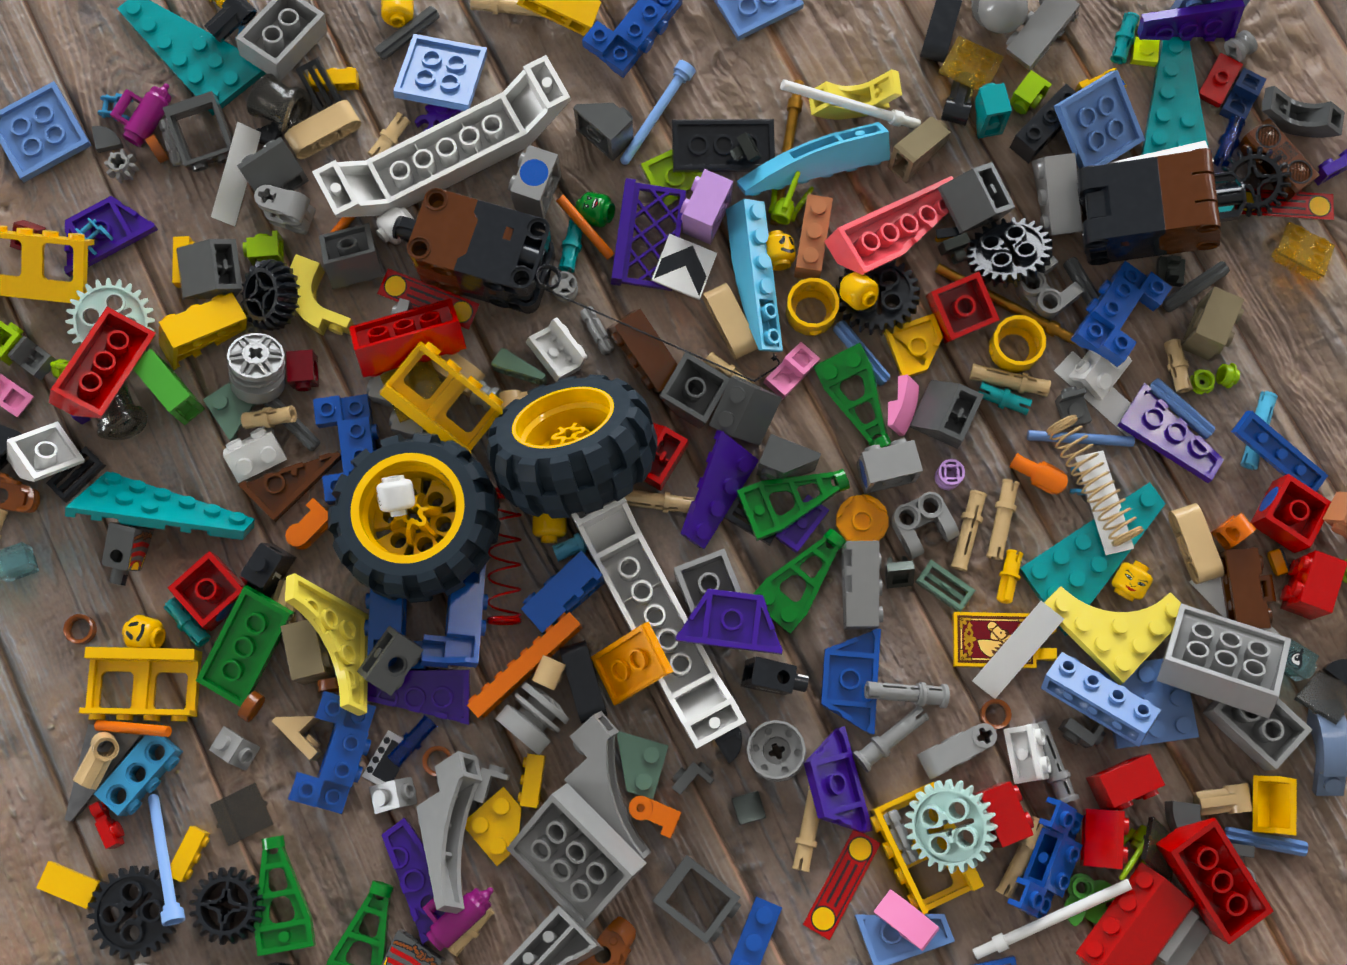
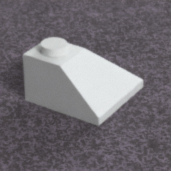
(42, 452)

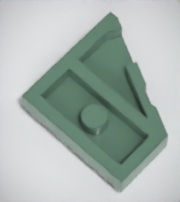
(227, 410)
(641, 763)

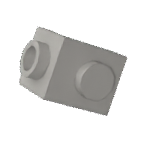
(234, 748)
(487, 776)
(393, 795)

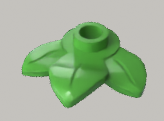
(1091, 887)

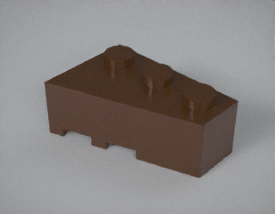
(642, 351)

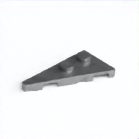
(81, 795)

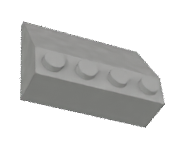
(1225, 660)
(575, 855)

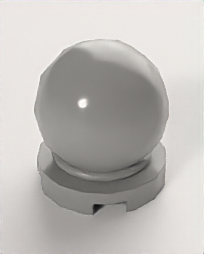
(1000, 15)

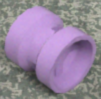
(945, 477)

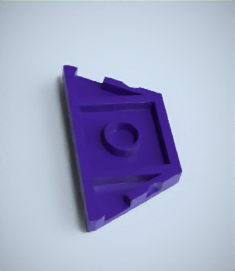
(118, 220)
(731, 622)
(837, 784)

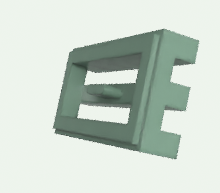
(937, 593)

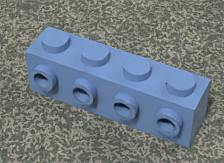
(1100, 699)

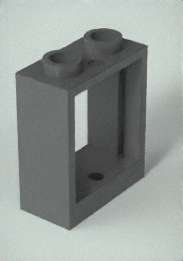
(191, 107)
(677, 876)

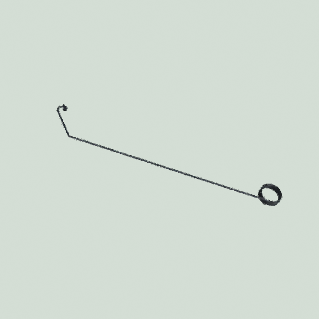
(550, 287)

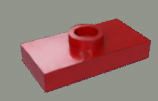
(1219, 80)

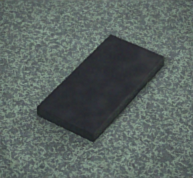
(708, 143)

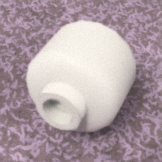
(386, 222)
(395, 495)

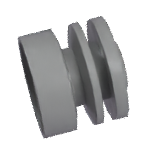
(256, 368)
(532, 718)
(784, 736)

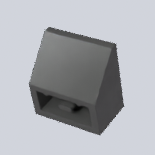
(274, 167)
(976, 198)
(209, 269)
(946, 411)

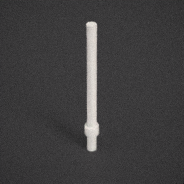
(893, 117)
(1001, 942)

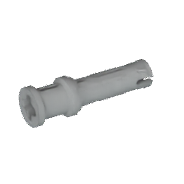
(919, 693)
(880, 746)
(1059, 777)

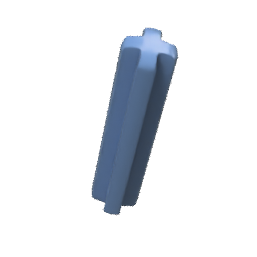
(850, 339)
(1182, 408)
(1266, 841)

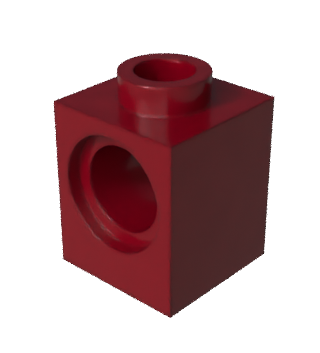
(302, 369)

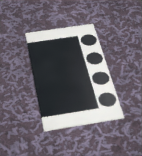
(380, 767)

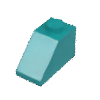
(992, 110)

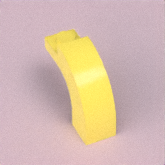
(875, 93)
(314, 315)

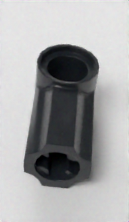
(229, 18)
(958, 104)

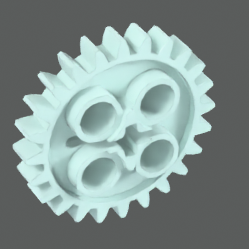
(97, 300)
(958, 850)

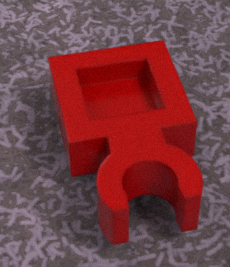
(108, 829)

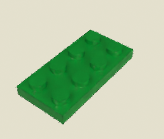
(244, 646)

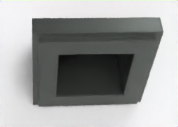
(748, 808)

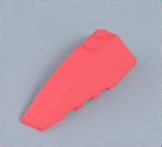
(887, 231)

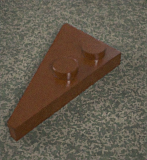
(281, 490)

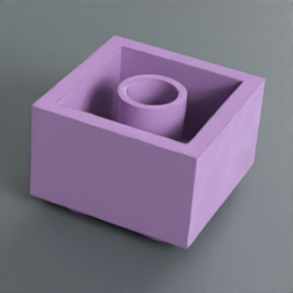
(707, 206)

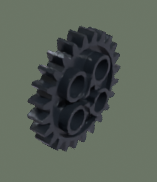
(1024, 242)
(902, 293)
(117, 895)

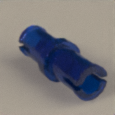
(1229, 141)
(412, 741)

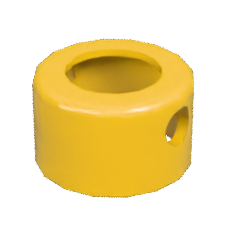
(816, 289)
(1026, 328)

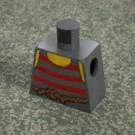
(125, 550)
(409, 951)

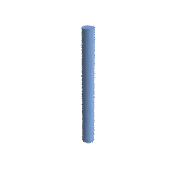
(1096, 439)

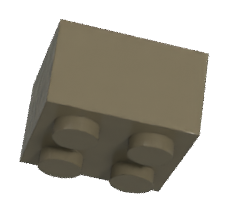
(1213, 323)
(306, 653)

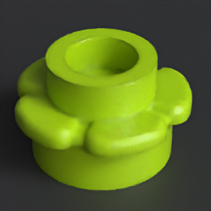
(1227, 375)
(1207, 377)

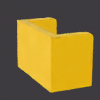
(1274, 805)

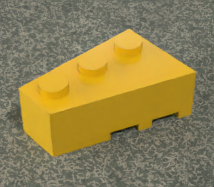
(199, 327)

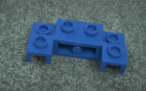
(632, 36)
(1108, 313)
(355, 431)
(382, 614)
(462, 627)
(341, 758)
(1051, 860)

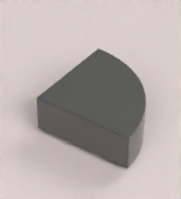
(105, 139)

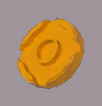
(862, 519)

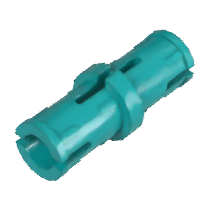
(1125, 38)
(571, 247)
(1005, 398)
(186, 622)

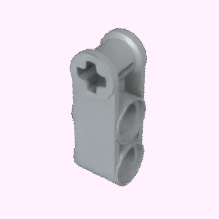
(956, 750)

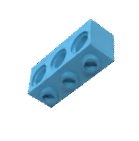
(125, 774)

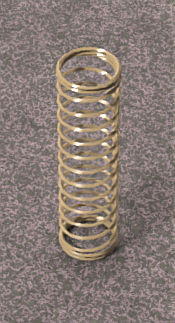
(1064, 424)

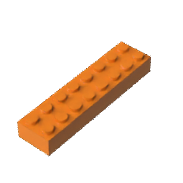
(522, 668)

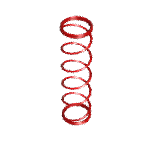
(504, 620)

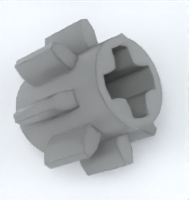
(121, 166)

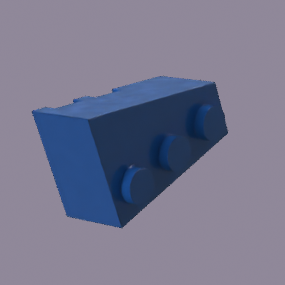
(563, 592)

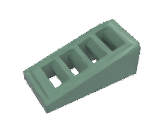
(513, 366)

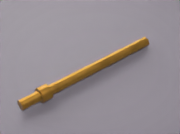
(794, 107)
(1051, 327)

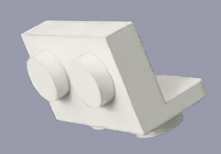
(557, 350)
(1098, 373)
(253, 453)
(1027, 753)

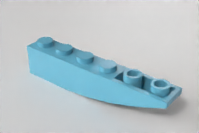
(821, 158)
(754, 272)

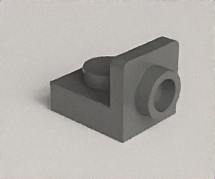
(1072, 402)

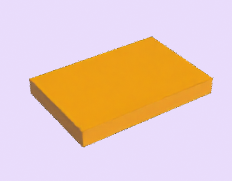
(631, 663)

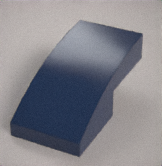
(1242, 95)

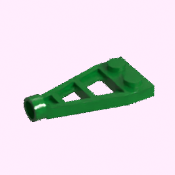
(843, 367)
(761, 513)
(780, 607)
(352, 933)
(285, 935)

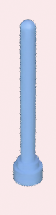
(682, 72)
(172, 912)

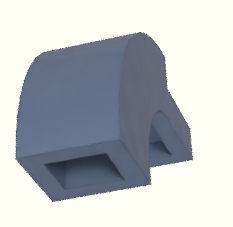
(1331, 755)

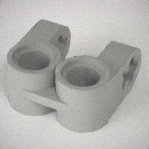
(290, 207)
(1045, 293)
(941, 518)

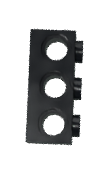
(1040, 128)

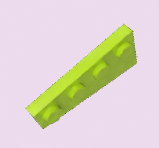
(660, 173)

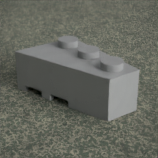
(1041, 31)
(1058, 193)
(861, 585)
(556, 942)

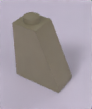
(918, 148)

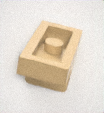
(295, 730)

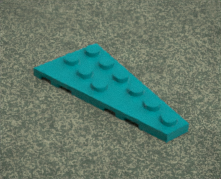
(192, 52)
(1175, 103)
(154, 507)
(1080, 560)

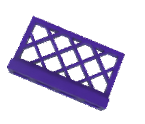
(627, 227)

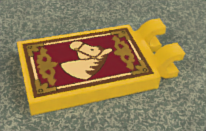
(982, 634)

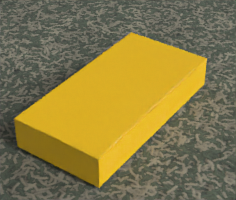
(68, 884)

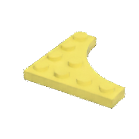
(342, 634)
(1115, 639)

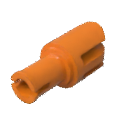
(1042, 475)

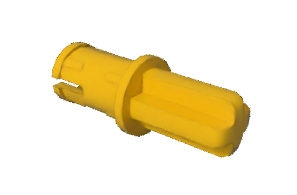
(1009, 576)

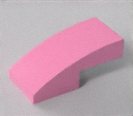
(791, 370)
(13, 397)
(902, 410)
(906, 920)

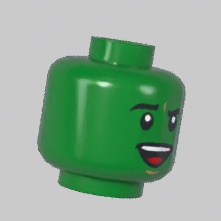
(596, 209)

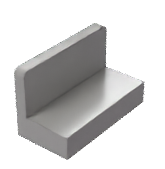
(1184, 941)

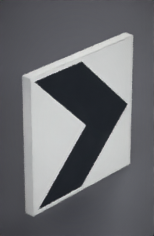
(684, 266)

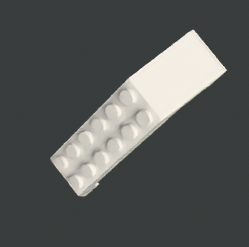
(449, 149)
(645, 596)

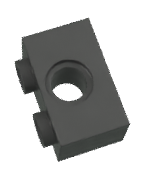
(389, 646)

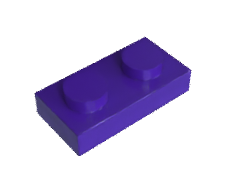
(1331, 168)
(800, 531)

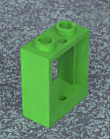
(167, 387)

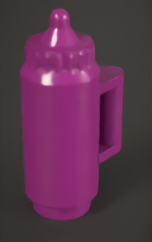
(145, 117)
(452, 926)

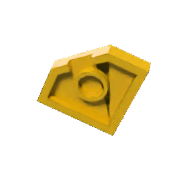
(914, 344)
(496, 825)

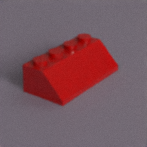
(390, 339)
(100, 365)
(1215, 878)
(1137, 922)

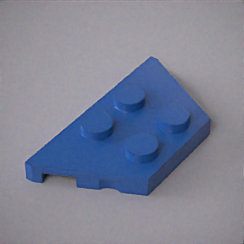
(844, 678)

